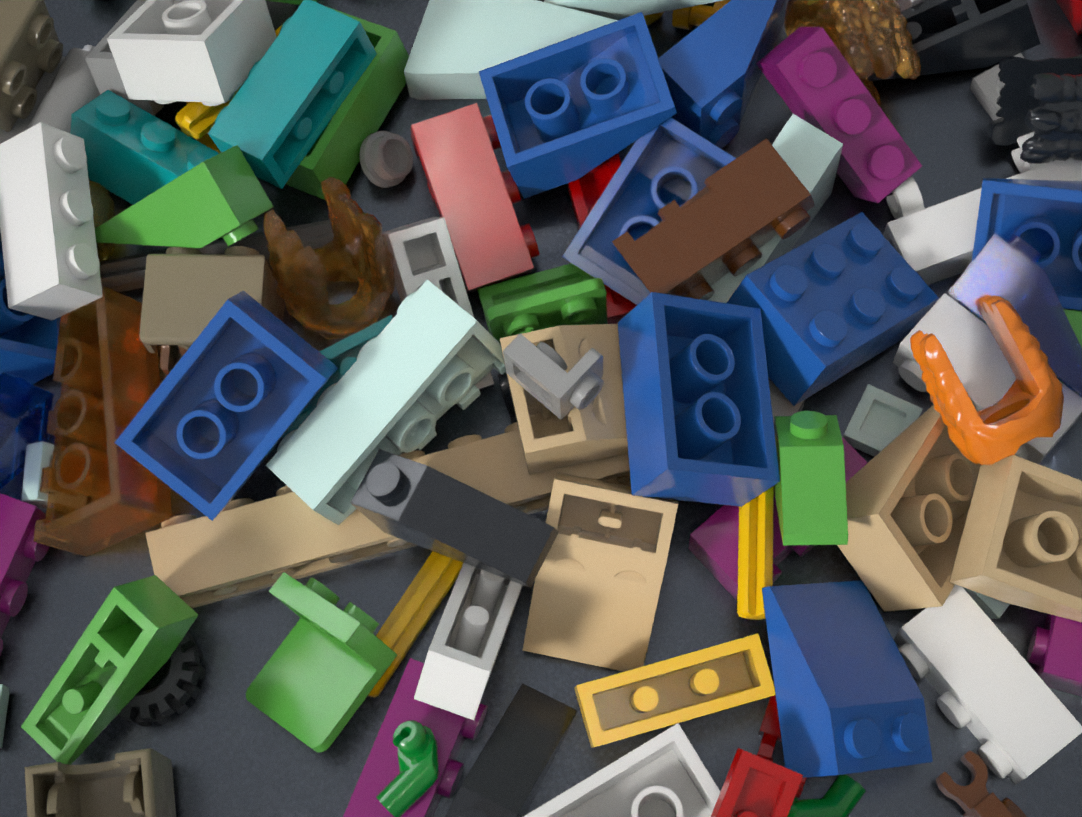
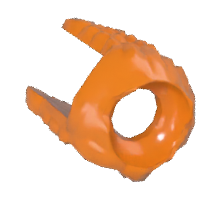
(1027, 409)

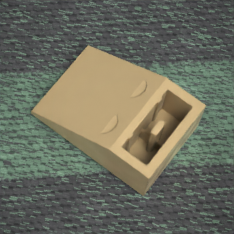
(582, 434)
(601, 575)

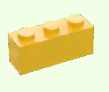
(674, 690)

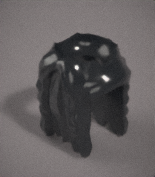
(1044, 100)

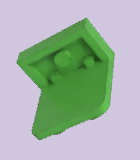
(544, 301)
(320, 666)

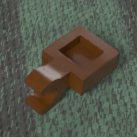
(975, 797)

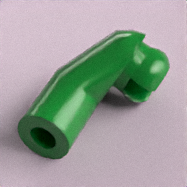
(416, 767)
(836, 802)

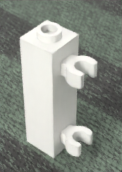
(942, 237)

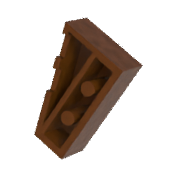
(720, 226)

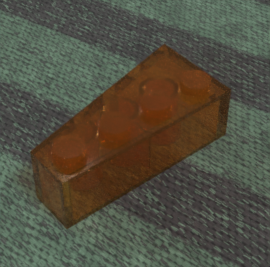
(106, 379)

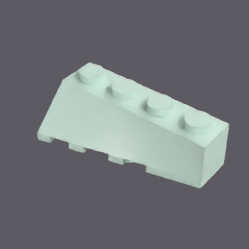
(387, 400)

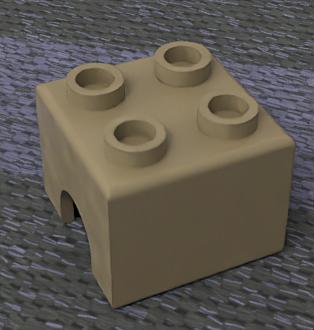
(26, 52)
(190, 287)
(129, 786)

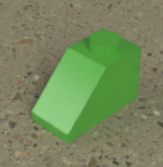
(812, 479)

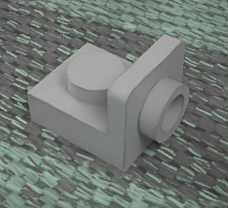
(544, 376)

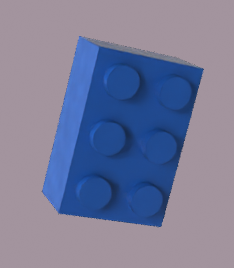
(833, 305)
(697, 401)
(226, 404)

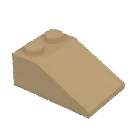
(910, 516)
(1024, 538)

